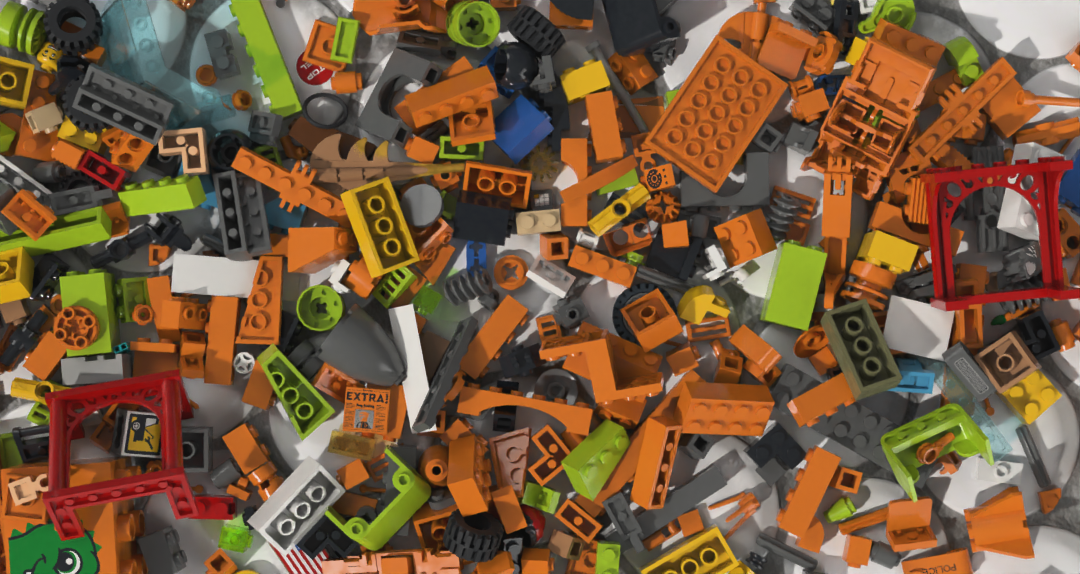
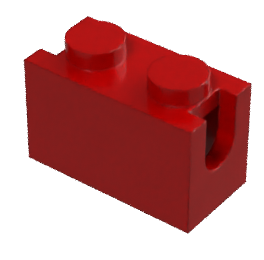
(104, 170)
(216, 507)

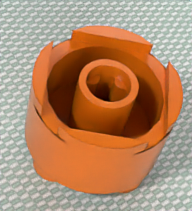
(360, 279)

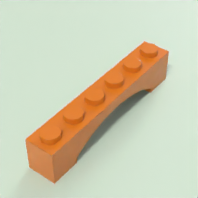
(575, 417)

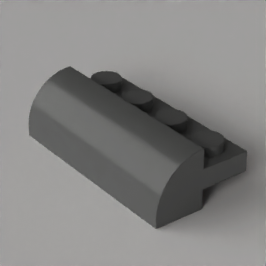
(124, 104)
(242, 216)

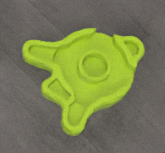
(897, 11)

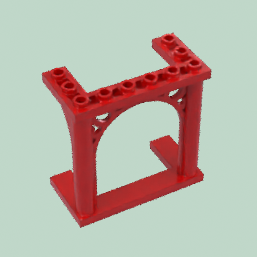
(1046, 177)
(66, 425)

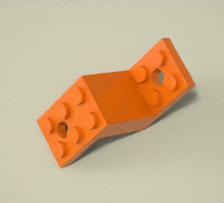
(602, 367)

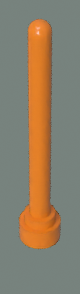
(1025, 99)

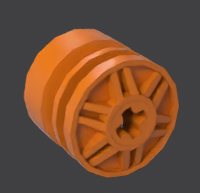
(868, 284)

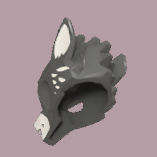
(1020, 264)

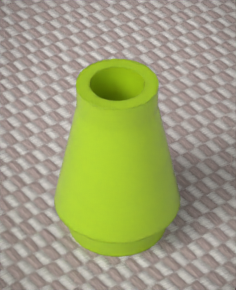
(840, 510)

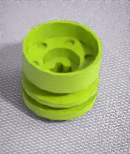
(484, 24)
(22, 28)
(308, 308)

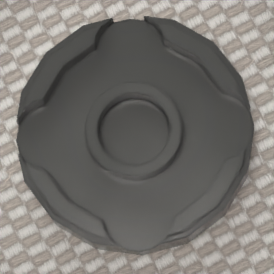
(422, 205)

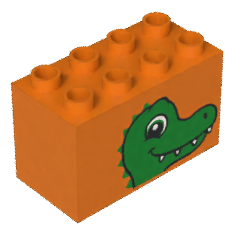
(108, 527)

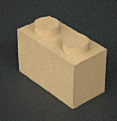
(538, 222)

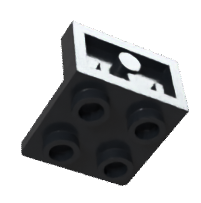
(47, 276)

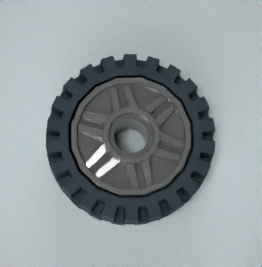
(627, 297)

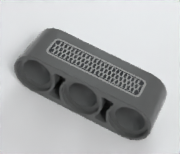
(969, 371)

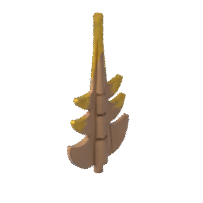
(346, 174)

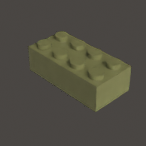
(860, 349)

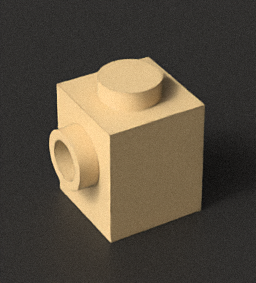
(45, 118)

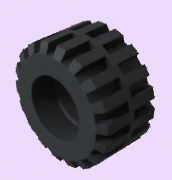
(536, 31)
(77, 41)
(77, 117)
(473, 536)

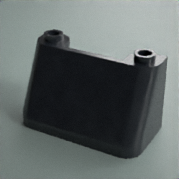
(638, 26)

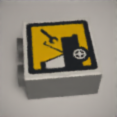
(136, 433)

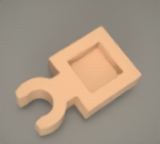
(27, 489)

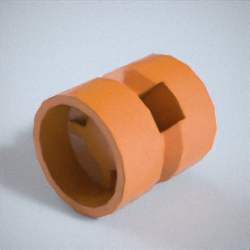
(260, 477)

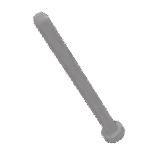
(594, 48)

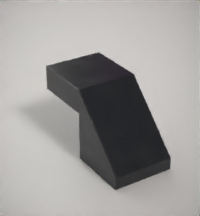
(505, 415)

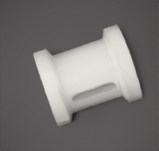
(586, 239)

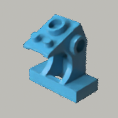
(912, 372)

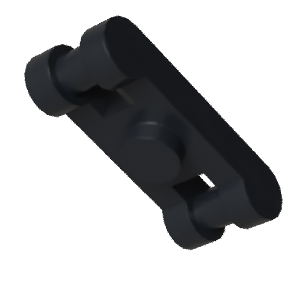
(846, 25)

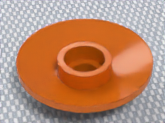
(810, 342)

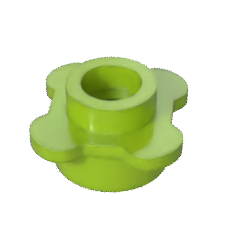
(633, 258)

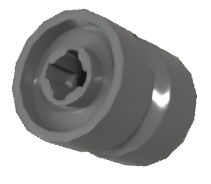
(304, 357)

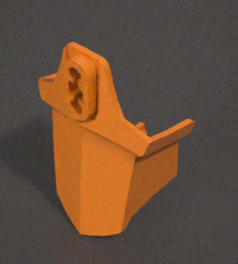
(394, 16)

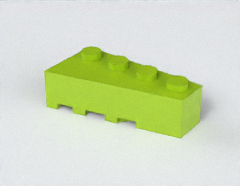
(299, 398)

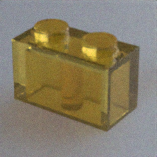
(352, 444)

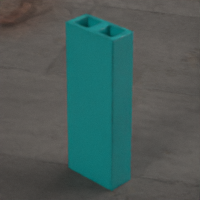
(122, 348)

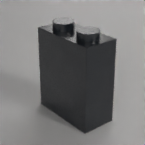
(483, 218)

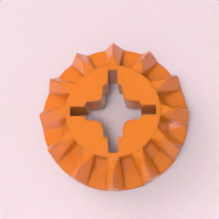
(656, 213)
(500, 272)

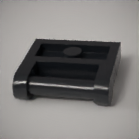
(32, 449)

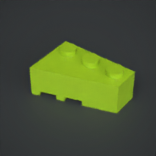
(596, 458)

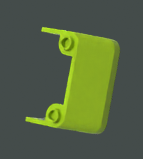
(902, 443)
(413, 495)

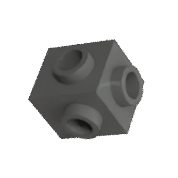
(570, 312)

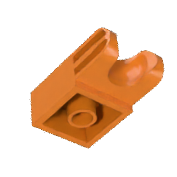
(905, 167)

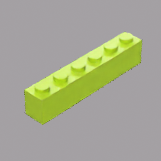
(267, 56)
(66, 232)

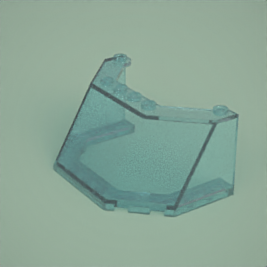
(136, 55)

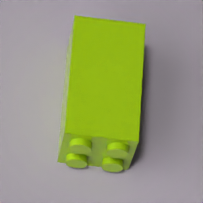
(793, 285)
(96, 293)

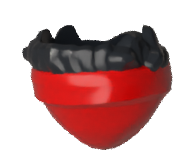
(536, 524)

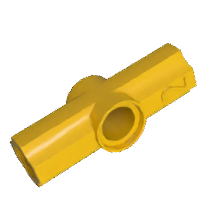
(609, 218)
(32, 389)

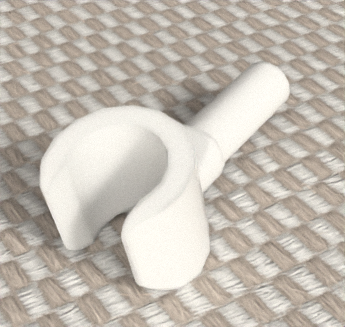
(741, 274)

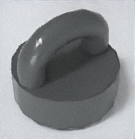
(488, 302)

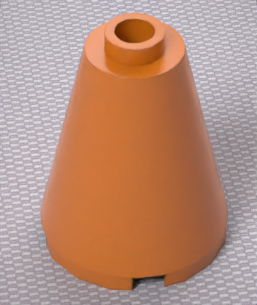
(431, 457)

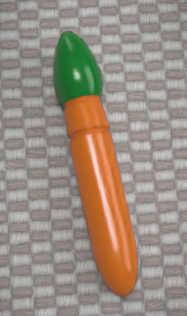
(1001, 319)

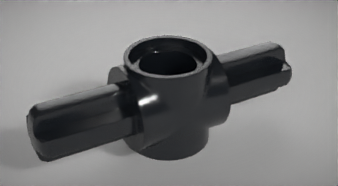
(111, 253)
(23, 337)

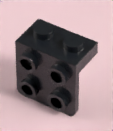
(675, 261)

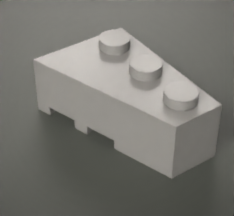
(96, 369)

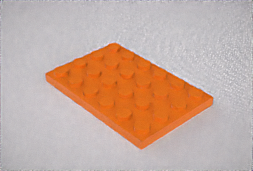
(715, 114)

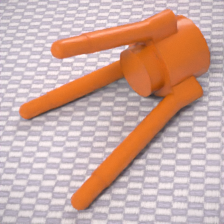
(747, 505)

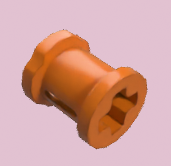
(806, 82)

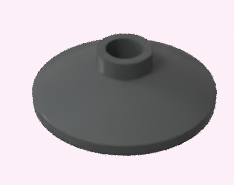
(559, 378)

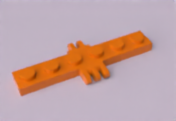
(961, 110)
(293, 185)

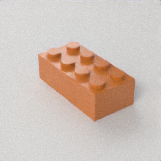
(724, 408)

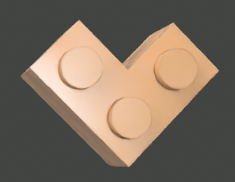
(190, 144)

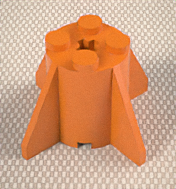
(1000, 525)

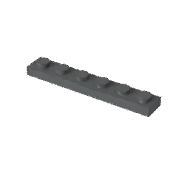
(443, 379)

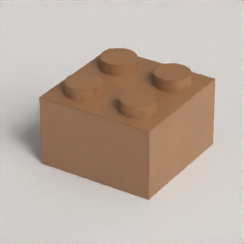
(1007, 362)

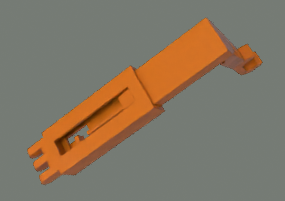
(836, 225)

